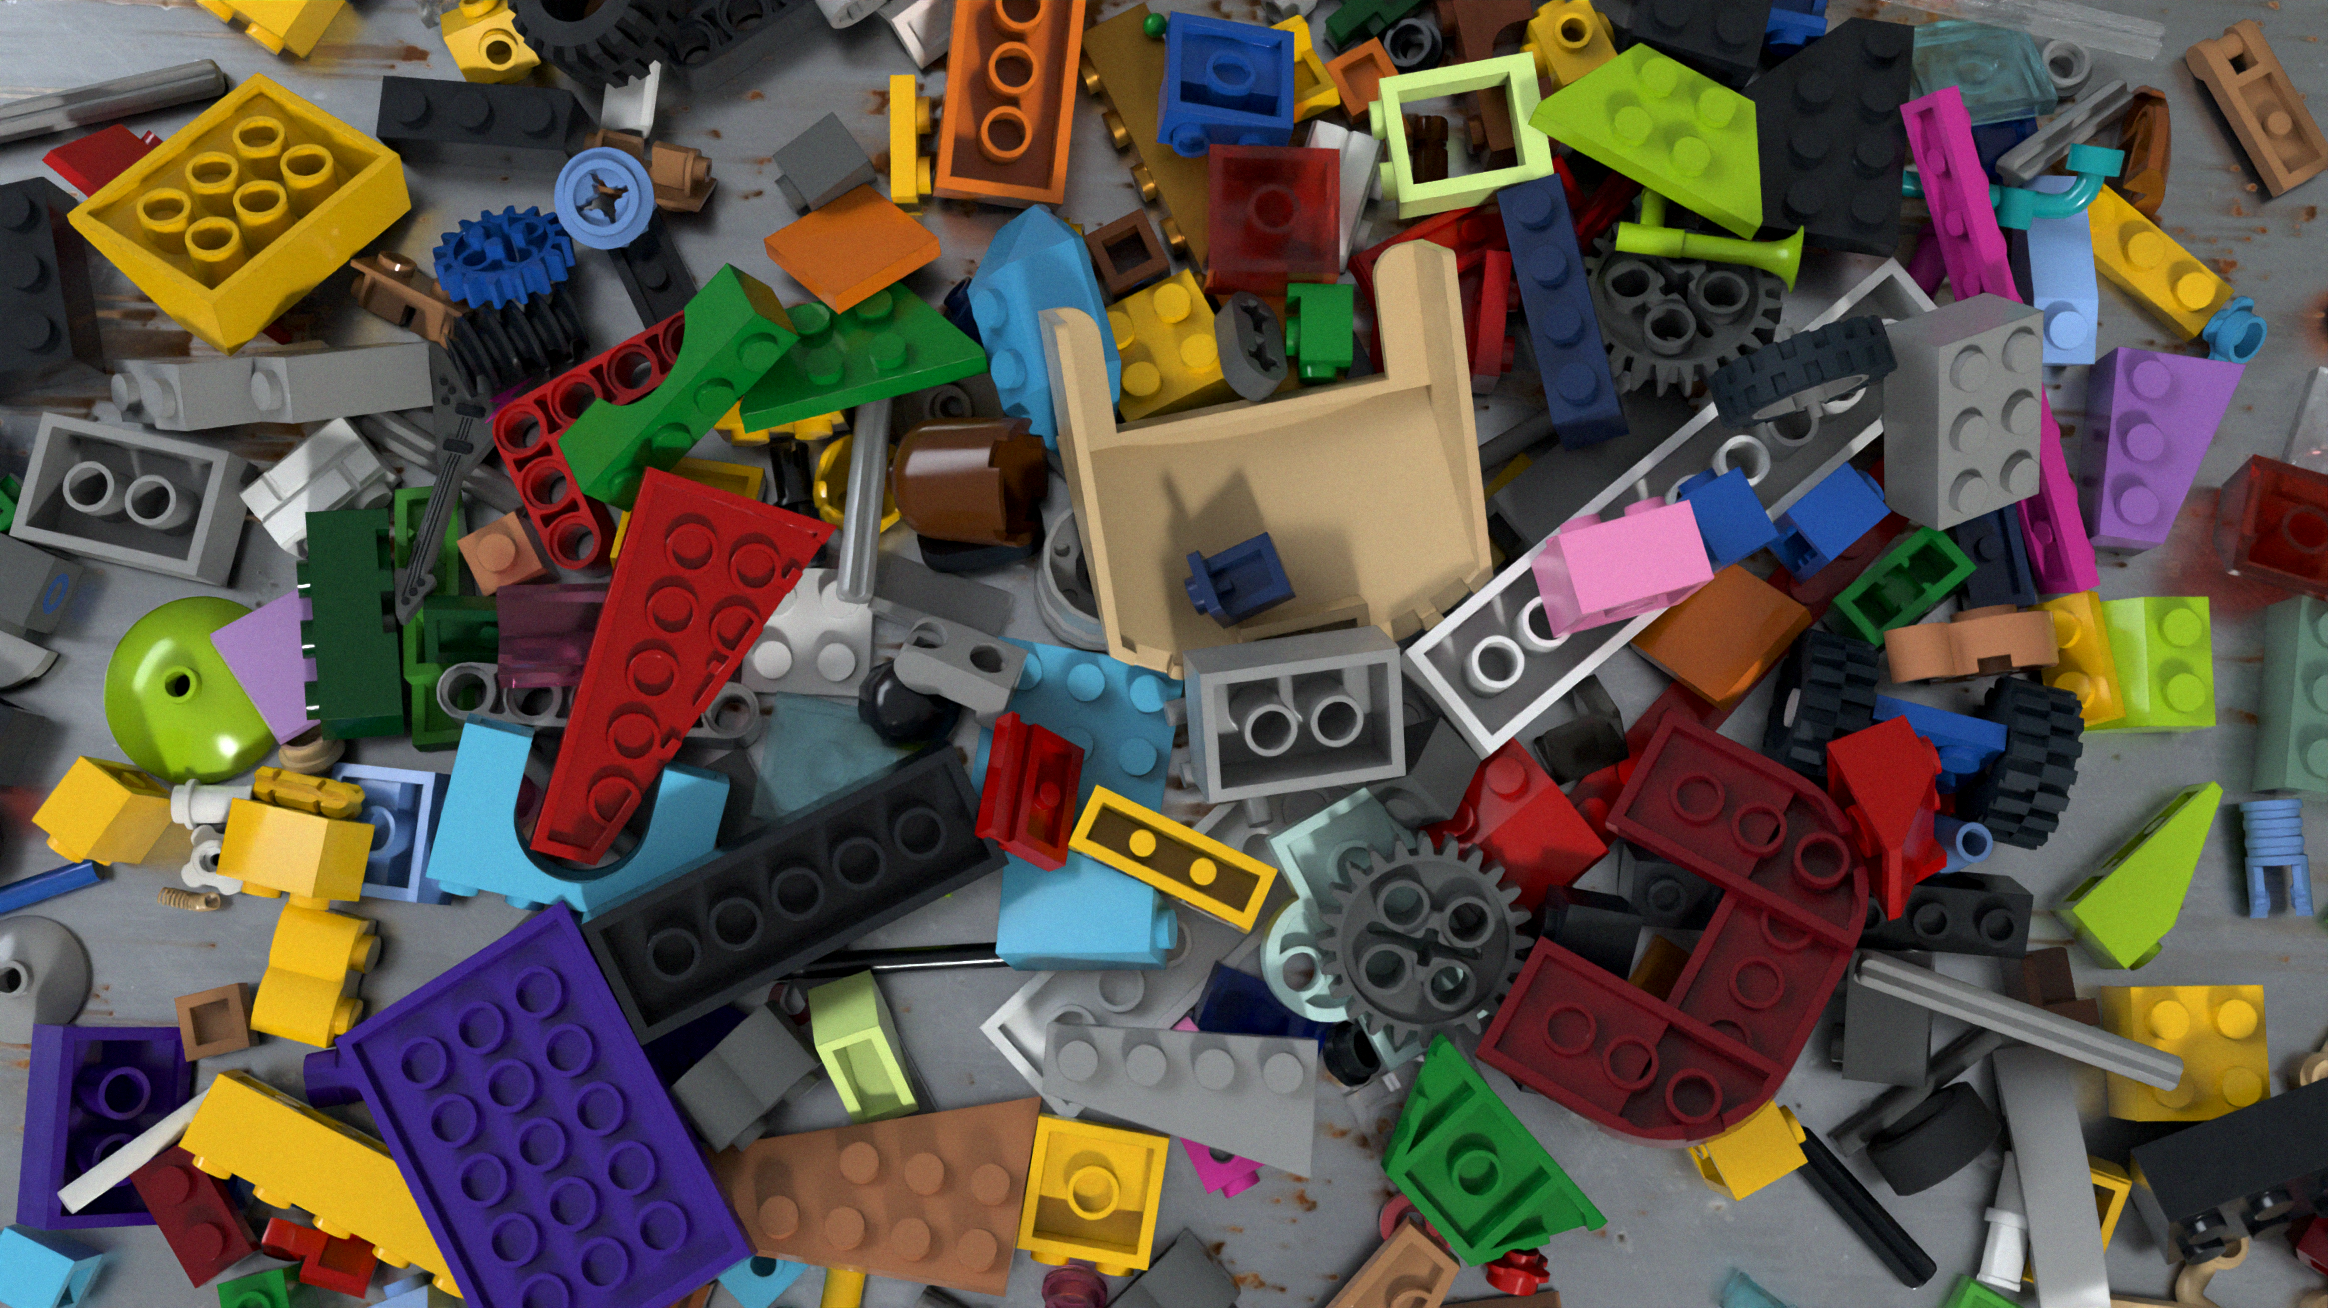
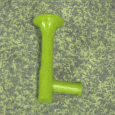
(1652, 238)

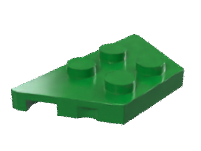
(859, 357)
(1478, 1166)

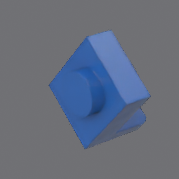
(1794, 25)

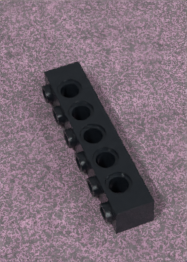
(1946, 914)

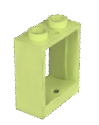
(1532, 146)

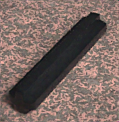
(1865, 1214)

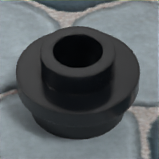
(1408, 33)
(1349, 1054)

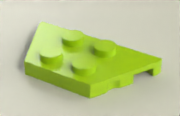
(1666, 133)

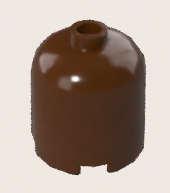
(970, 479)

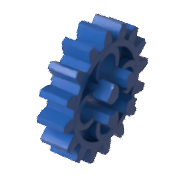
(503, 257)

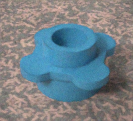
(2235, 332)

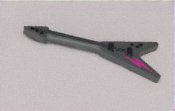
(462, 441)

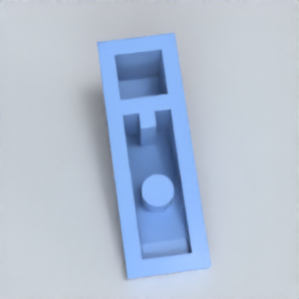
(2058, 275)

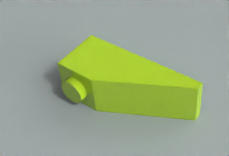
(2142, 885)

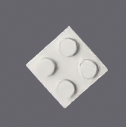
(813, 642)

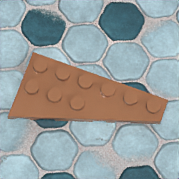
(893, 1196)

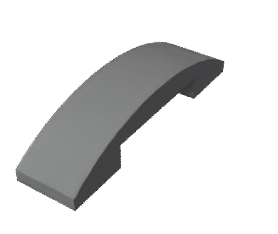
(2052, 1178)

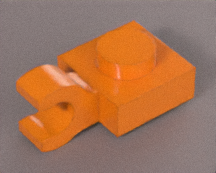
(1358, 80)

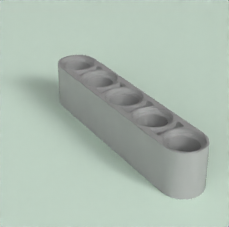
(507, 706)

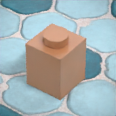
(508, 554)

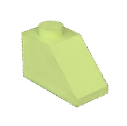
(861, 1049)

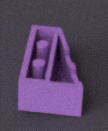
(2145, 442)

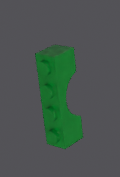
(728, 344)

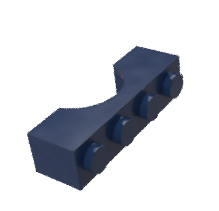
(1562, 313)

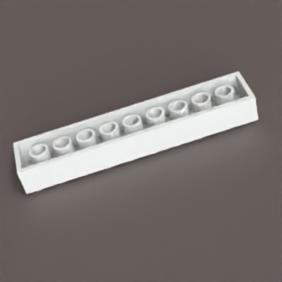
(1496, 656)

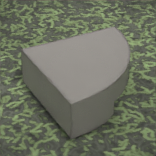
(22, 660)

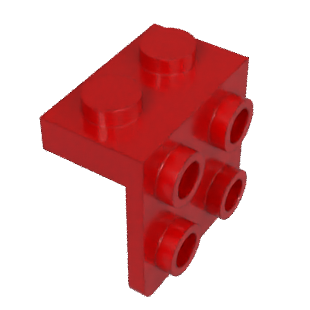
(1485, 300)

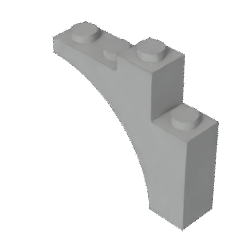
(272, 386)

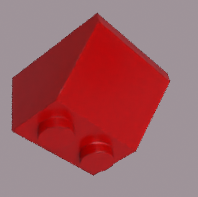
(1889, 796)
(1524, 824)

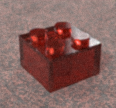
(1269, 218)

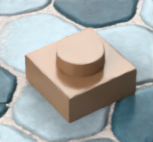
(216, 1021)

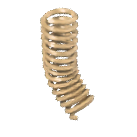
(196, 900)

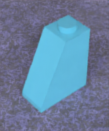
(1081, 918)

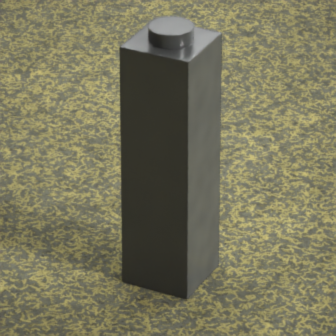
(1567, 481)

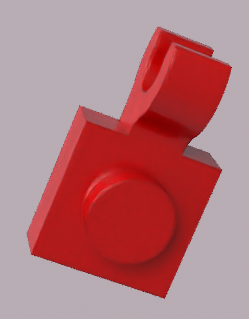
(328, 1260)

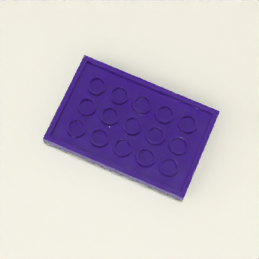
(543, 1132)

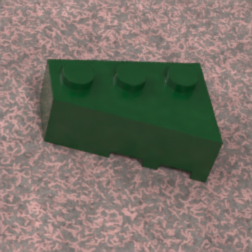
(351, 625)

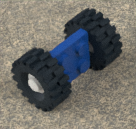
(2004, 763)

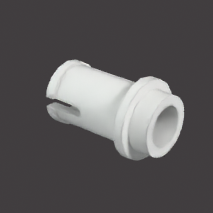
(205, 803)

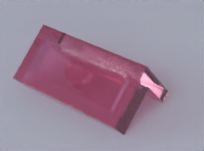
(546, 632)

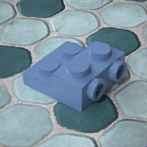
(406, 819)

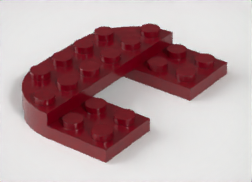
(1754, 981)

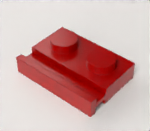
(1030, 792)

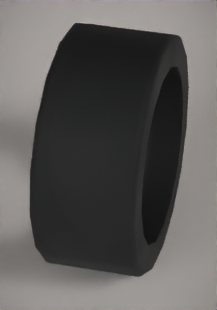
(1934, 1139)

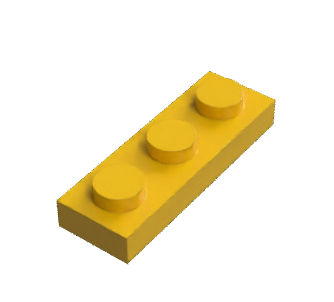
(2153, 267)

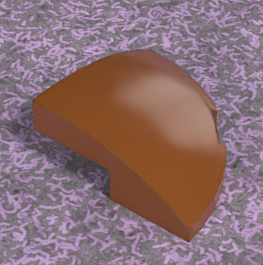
(2147, 137)

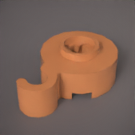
(1973, 646)

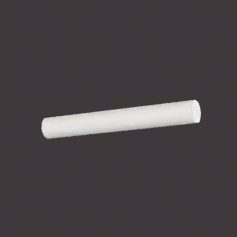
(130, 1157)

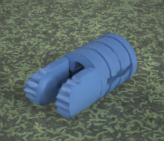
(2275, 839)

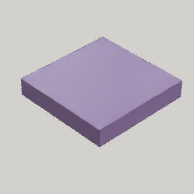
(269, 662)

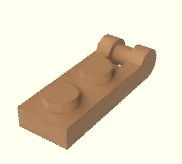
(2261, 106)

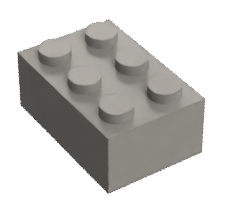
(1963, 410)
(133, 499)
(1294, 713)

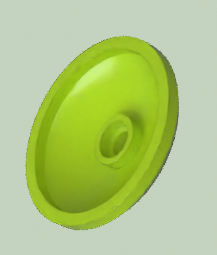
(209, 730)

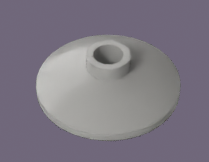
(51, 972)

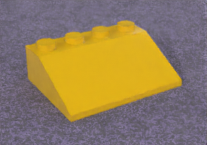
(245, 211)

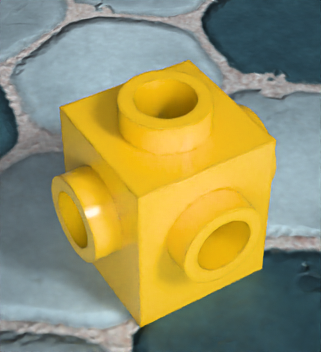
(1568, 41)
(487, 42)

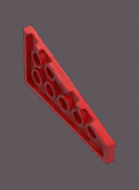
(675, 623)

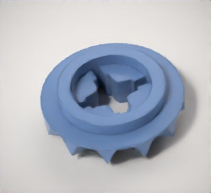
(579, 187)

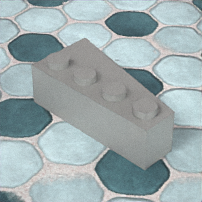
(1206, 1086)

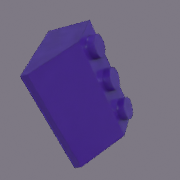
(85, 1101)

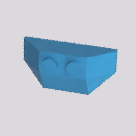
(1027, 269)

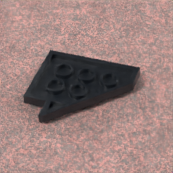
(1835, 139)

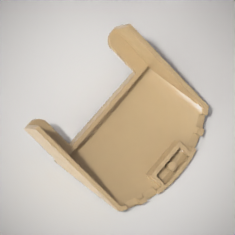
(1352, 478)

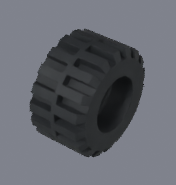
(607, 45)

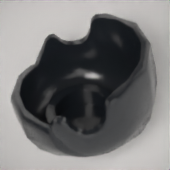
(904, 716)

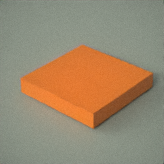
(852, 247)
(1723, 635)

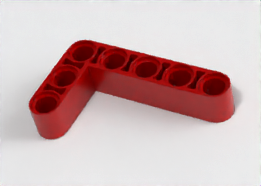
(556, 410)

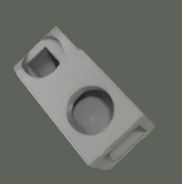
(961, 667)

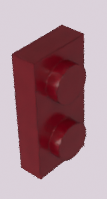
(195, 1215)

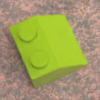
(2161, 664)

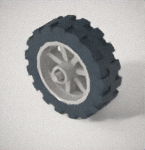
(1802, 372)

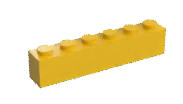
(315, 1164)

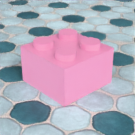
(1621, 566)

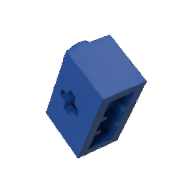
(1827, 521)

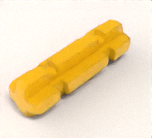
(308, 792)

